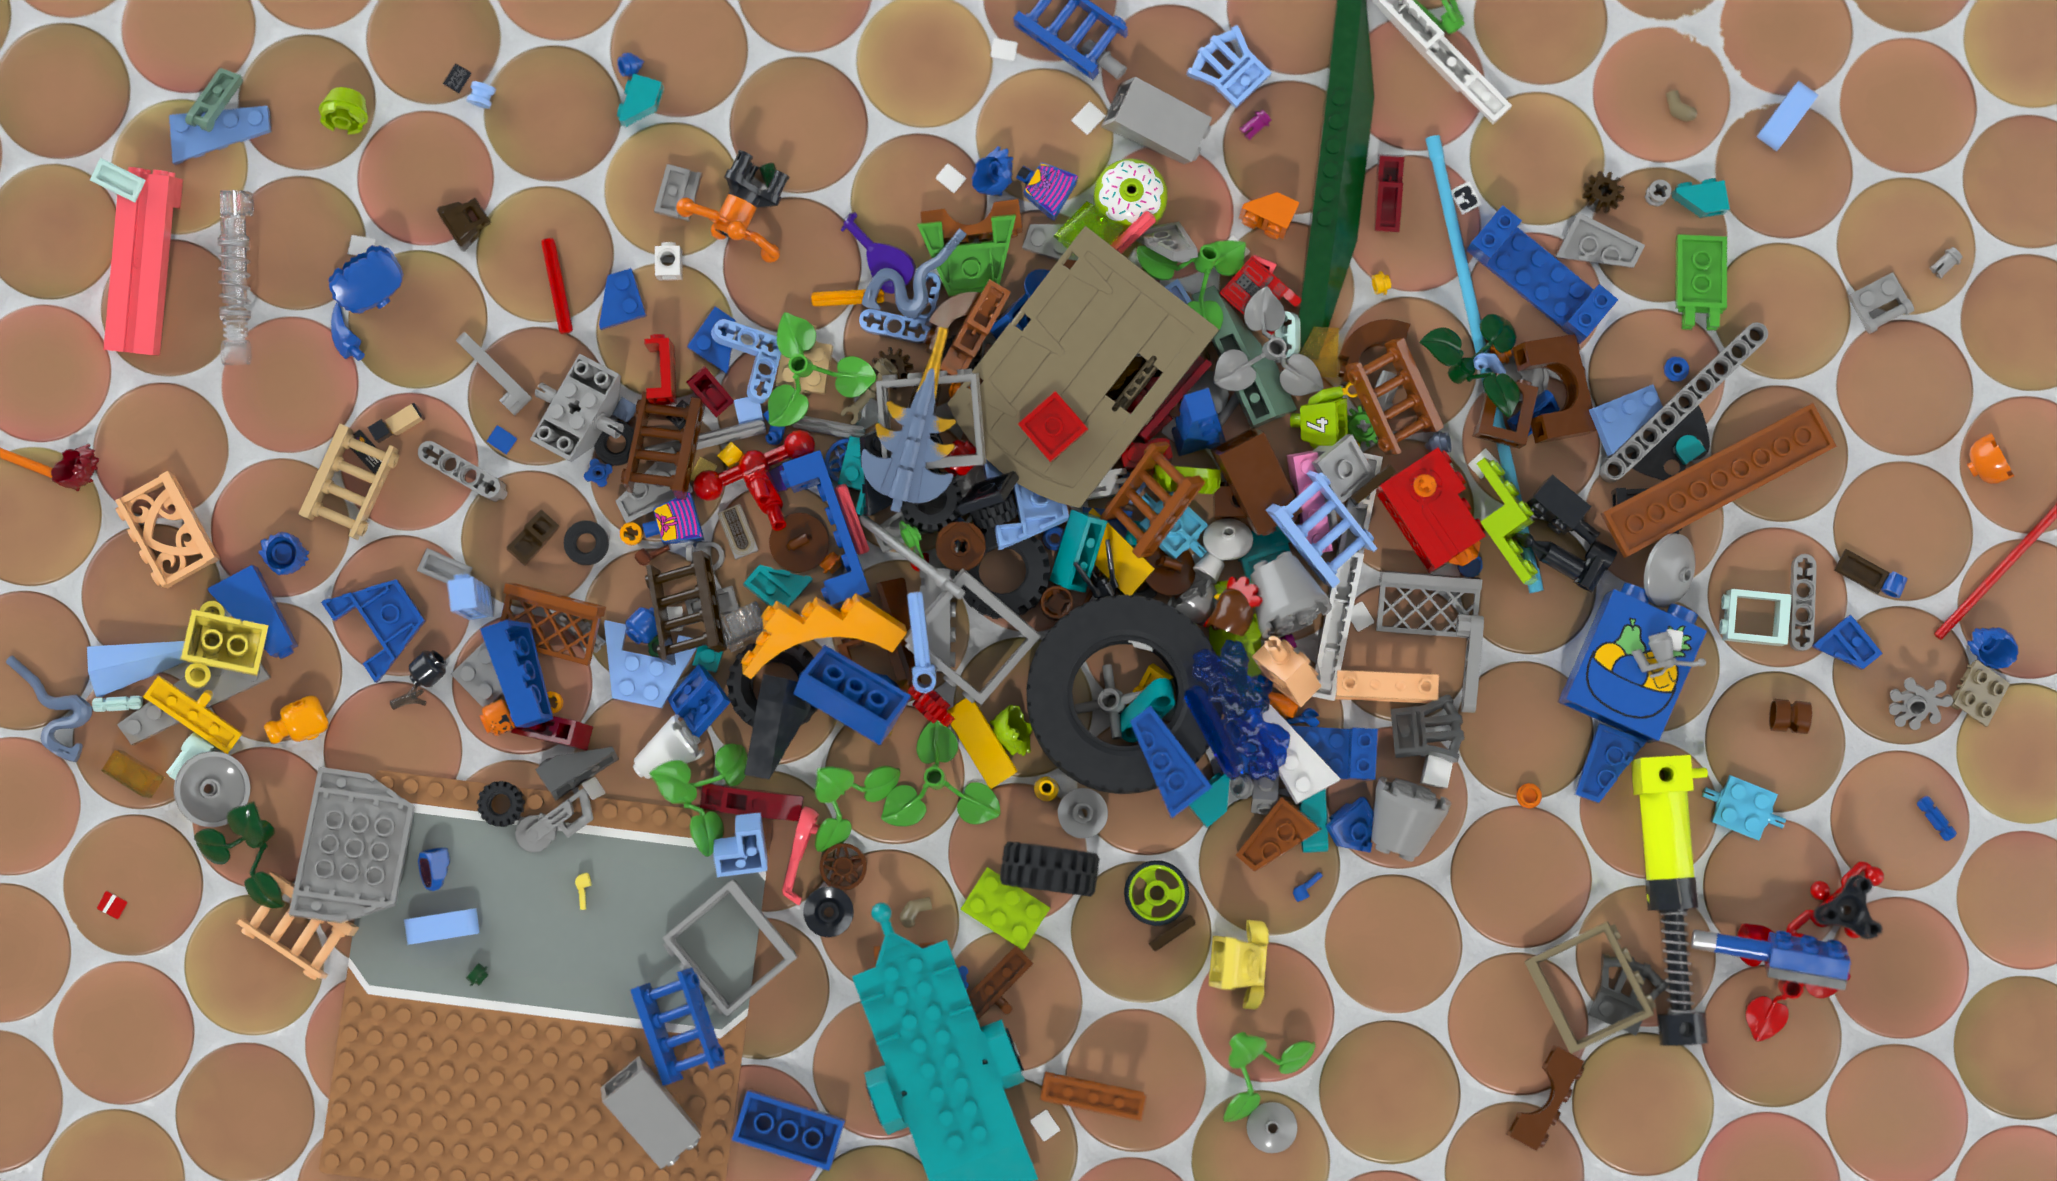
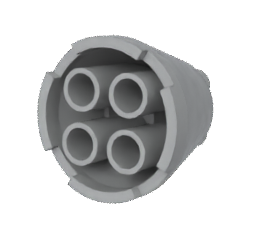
(1288, 596)
(1405, 817)

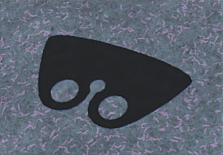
(1654, 461)

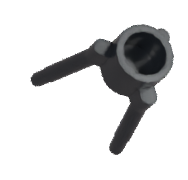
(1101, 585)

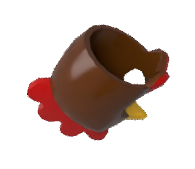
(1235, 607)

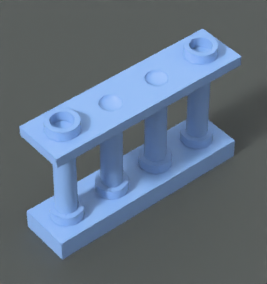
(1298, 534)

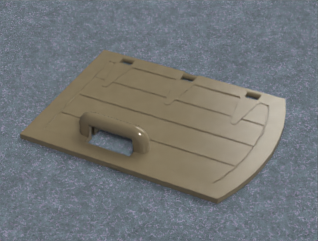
(1079, 343)

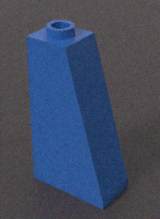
(249, 599)

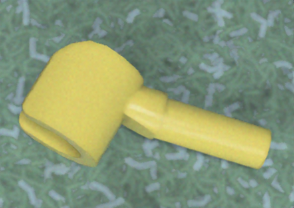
(582, 881)

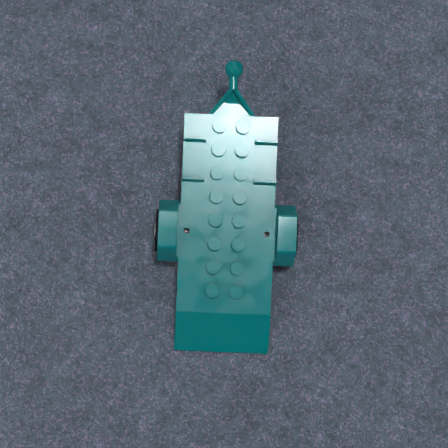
(940, 1067)

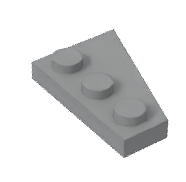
(1170, 241)
(1597, 243)
(648, 496)

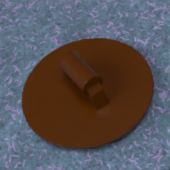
(800, 544)
(1171, 575)

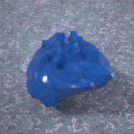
(993, 173)
(283, 553)
(1994, 647)

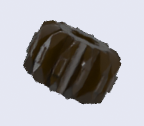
(1594, 192)
(901, 363)

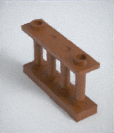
(1417, 396)
(1173, 505)
(1093, 1096)

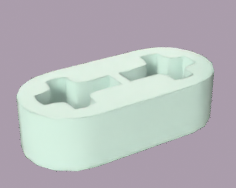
(1290, 334)

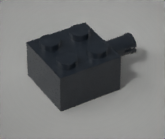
(1562, 509)

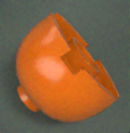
(1989, 461)

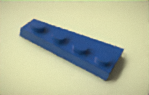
(1171, 767)

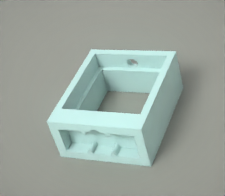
(1781, 617)

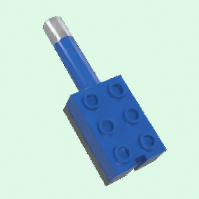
(1785, 956)

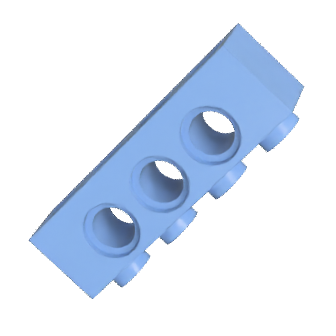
(470, 597)

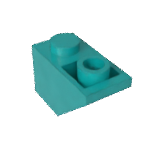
(641, 100)
(1703, 199)
(1213, 802)

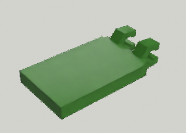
(1701, 279)

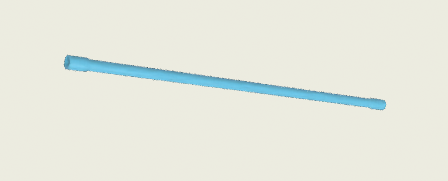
(1437, 158)

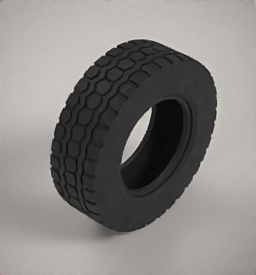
(1061, 655)

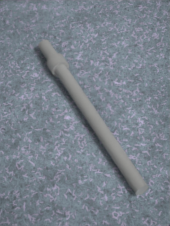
(942, 580)

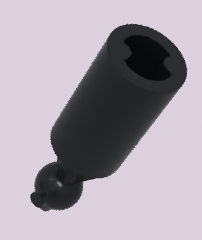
(1553, 555)

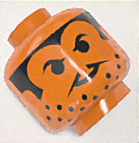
(497, 718)

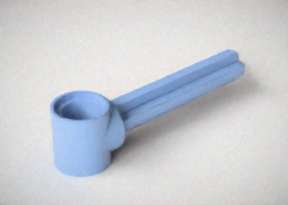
(920, 643)

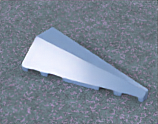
(121, 665)

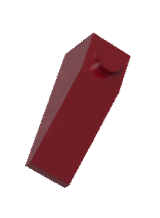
(560, 732)

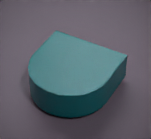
(1688, 448)

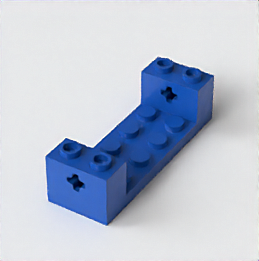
(1540, 276)
(812, 471)
(1346, 751)

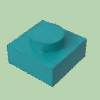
(708, 658)

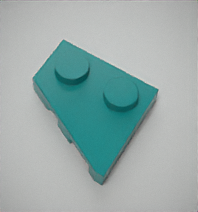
(776, 585)

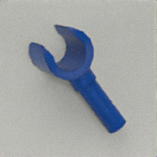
(1309, 716)
(1300, 892)

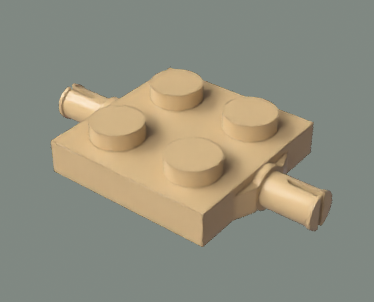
(816, 382)

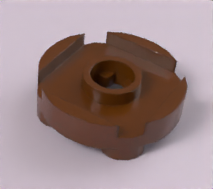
(974, 549)

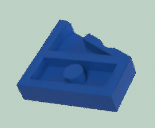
(706, 347)

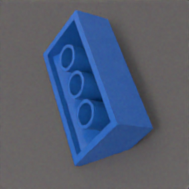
(851, 694)

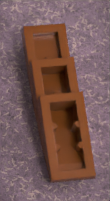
(975, 328)

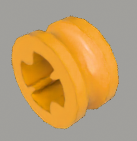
(635, 527)
(559, 700)

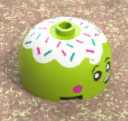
(1118, 179)

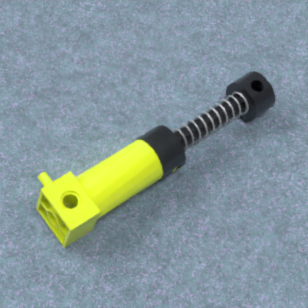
(1671, 881)

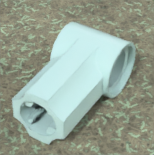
(192, 746)

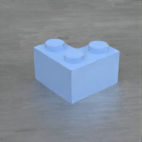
(744, 852)

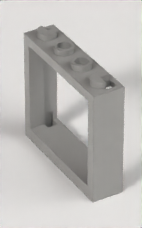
(914, 379)
(951, 676)
(706, 986)

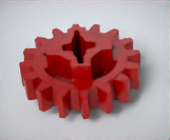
(932, 706)

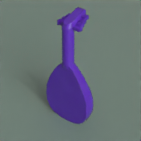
(882, 255)

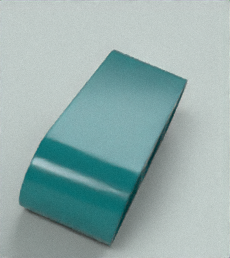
(1157, 695)
(1315, 809)

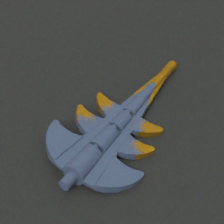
(905, 473)

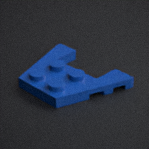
(388, 614)

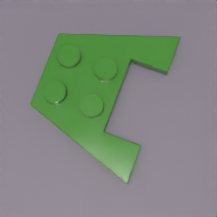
(970, 263)

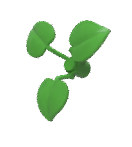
(1223, 255)
(793, 338)
(935, 745)
(833, 783)
(673, 784)
(1244, 1051)

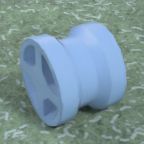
(481, 95)

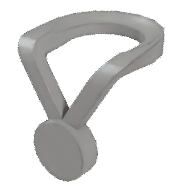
(692, 548)

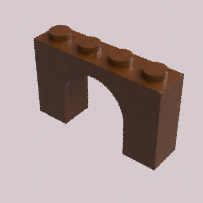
(1562, 357)

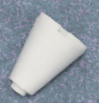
(670, 743)

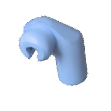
(1489, 360)

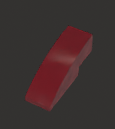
(1389, 192)

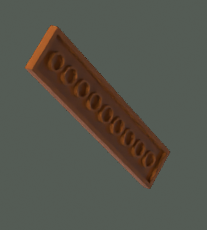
(1718, 480)

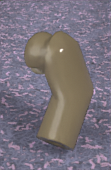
(1679, 109)
(911, 910)

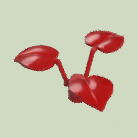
(1765, 1015)

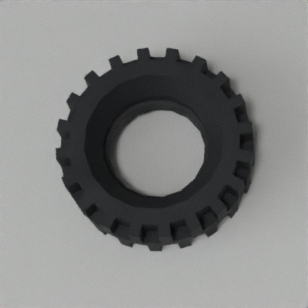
(1032, 587)
(741, 687)

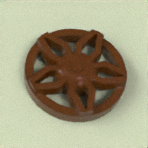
(843, 866)

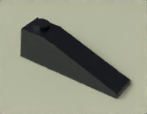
(775, 725)

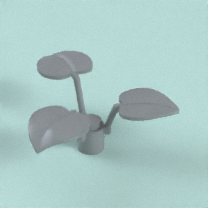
(1234, 370)

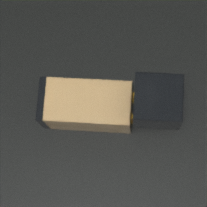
(397, 423)

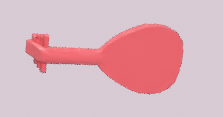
(805, 828)

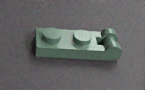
(213, 99)

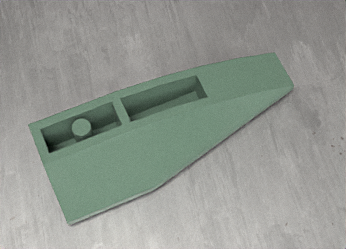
(1265, 397)

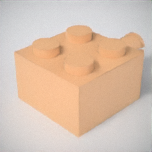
(1287, 670)

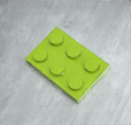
(1005, 909)

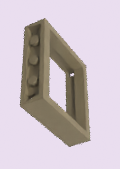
(1553, 1006)

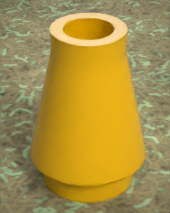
(1046, 796)

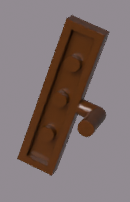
(998, 981)

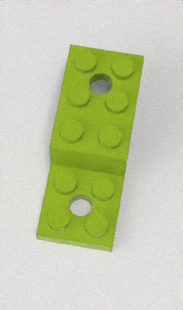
(1508, 521)

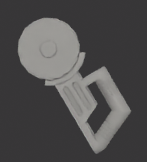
(536, 831)

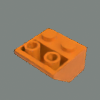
(1270, 213)

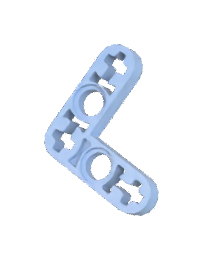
(914, 322)
(761, 354)

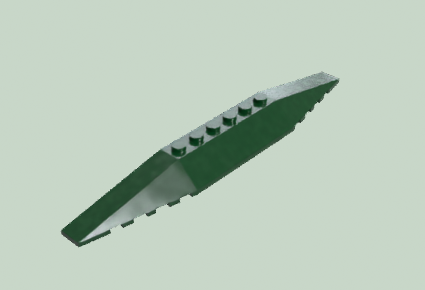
(1339, 166)

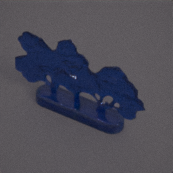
(1243, 703)

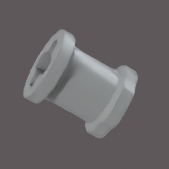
(1658, 185)

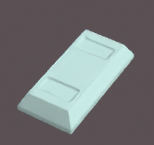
(117, 180)

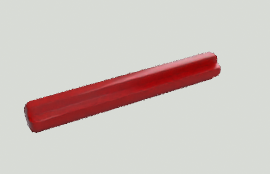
(557, 286)

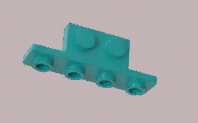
(852, 472)

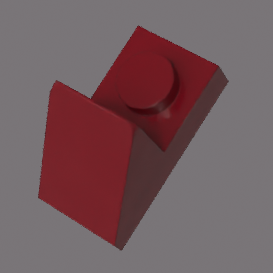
(710, 391)

